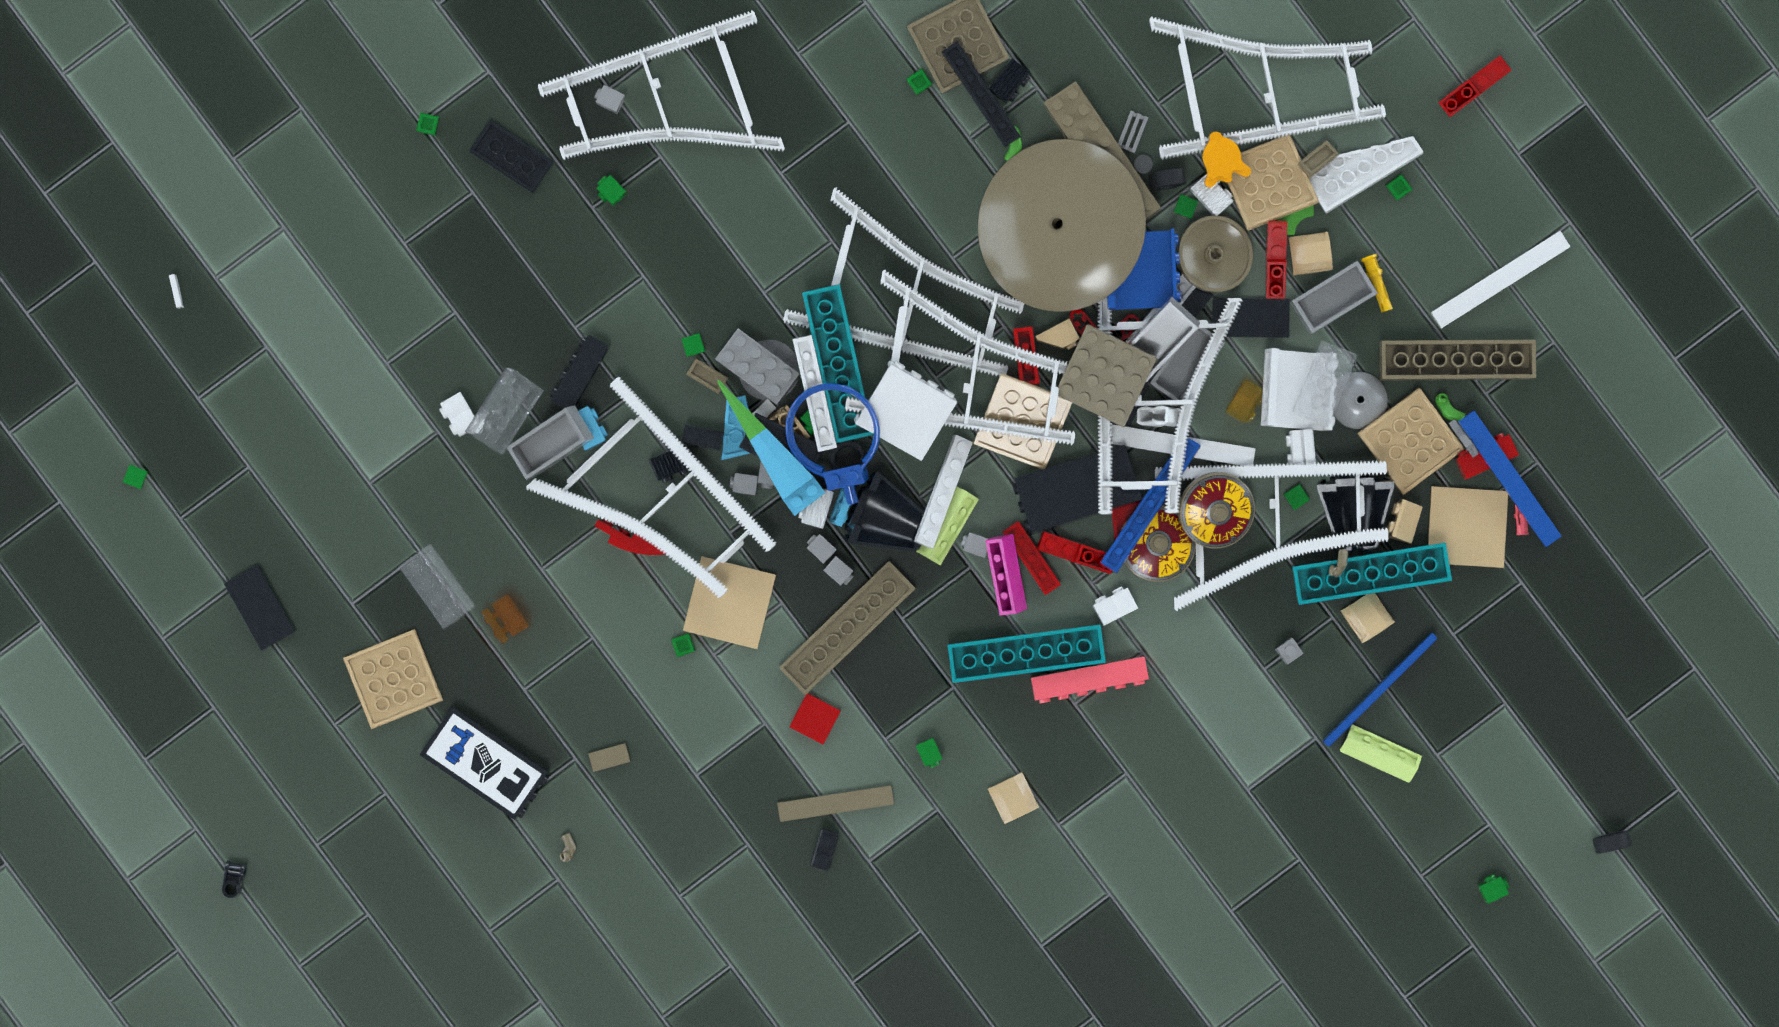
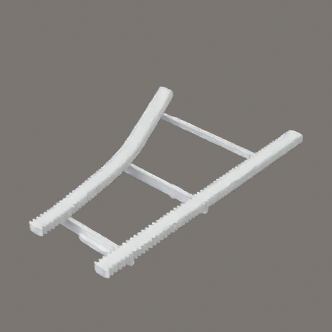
(1265, 51)
(679, 134)
(921, 264)
(982, 341)
(1186, 412)
(639, 526)
(1280, 552)

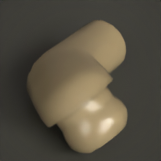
(1341, 564)
(569, 849)

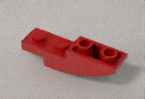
(1475, 86)
(1276, 259)
(622, 540)
(1072, 552)

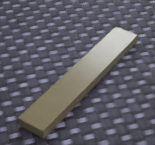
(835, 803)

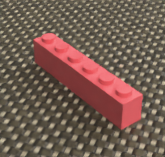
(1089, 678)

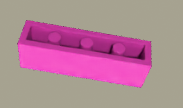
(1006, 574)

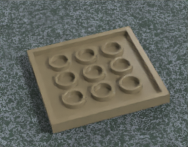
(960, 22)
(1106, 375)

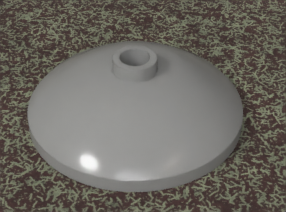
(1356, 414)

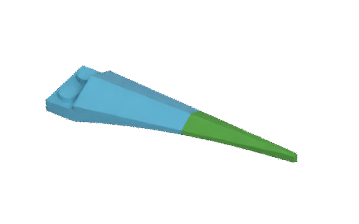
(789, 476)

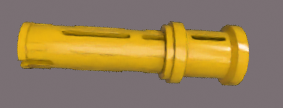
(1374, 274)

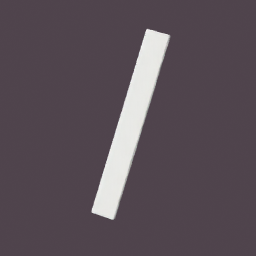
(1500, 279)
(1163, 443)

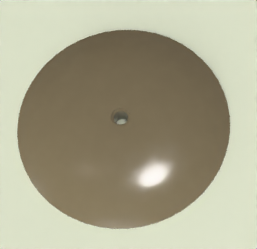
(1099, 230)

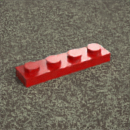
(1032, 559)

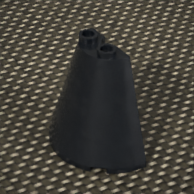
(1340, 505)
(883, 517)

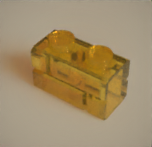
(1244, 402)

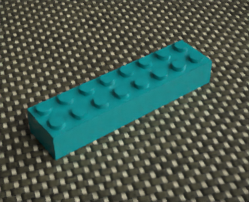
(835, 357)
(1373, 574)
(1026, 653)

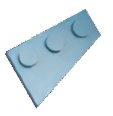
(733, 432)

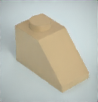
(1060, 336)

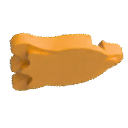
(1222, 159)

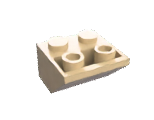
(1404, 521)

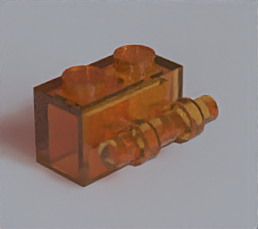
(510, 616)

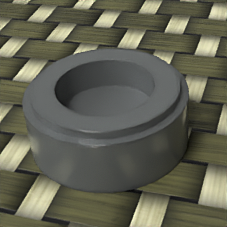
(1143, 164)

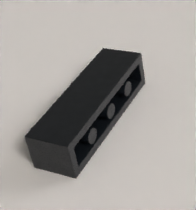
(580, 372)

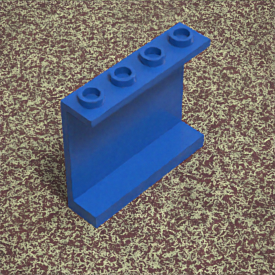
(1153, 276)

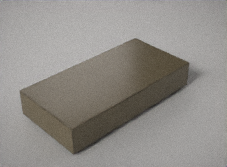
(1318, 159)
(706, 375)
(609, 757)

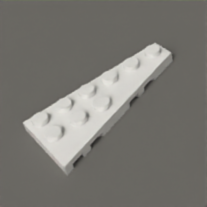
(1360, 169)

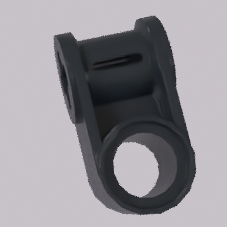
(233, 877)

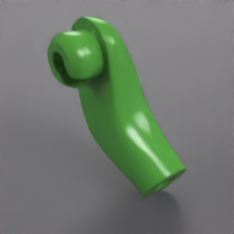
(1014, 147)
(1446, 408)

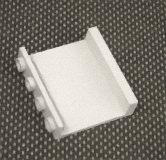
(1281, 387)
(908, 410)

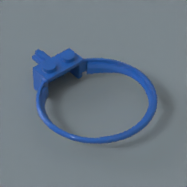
(841, 477)

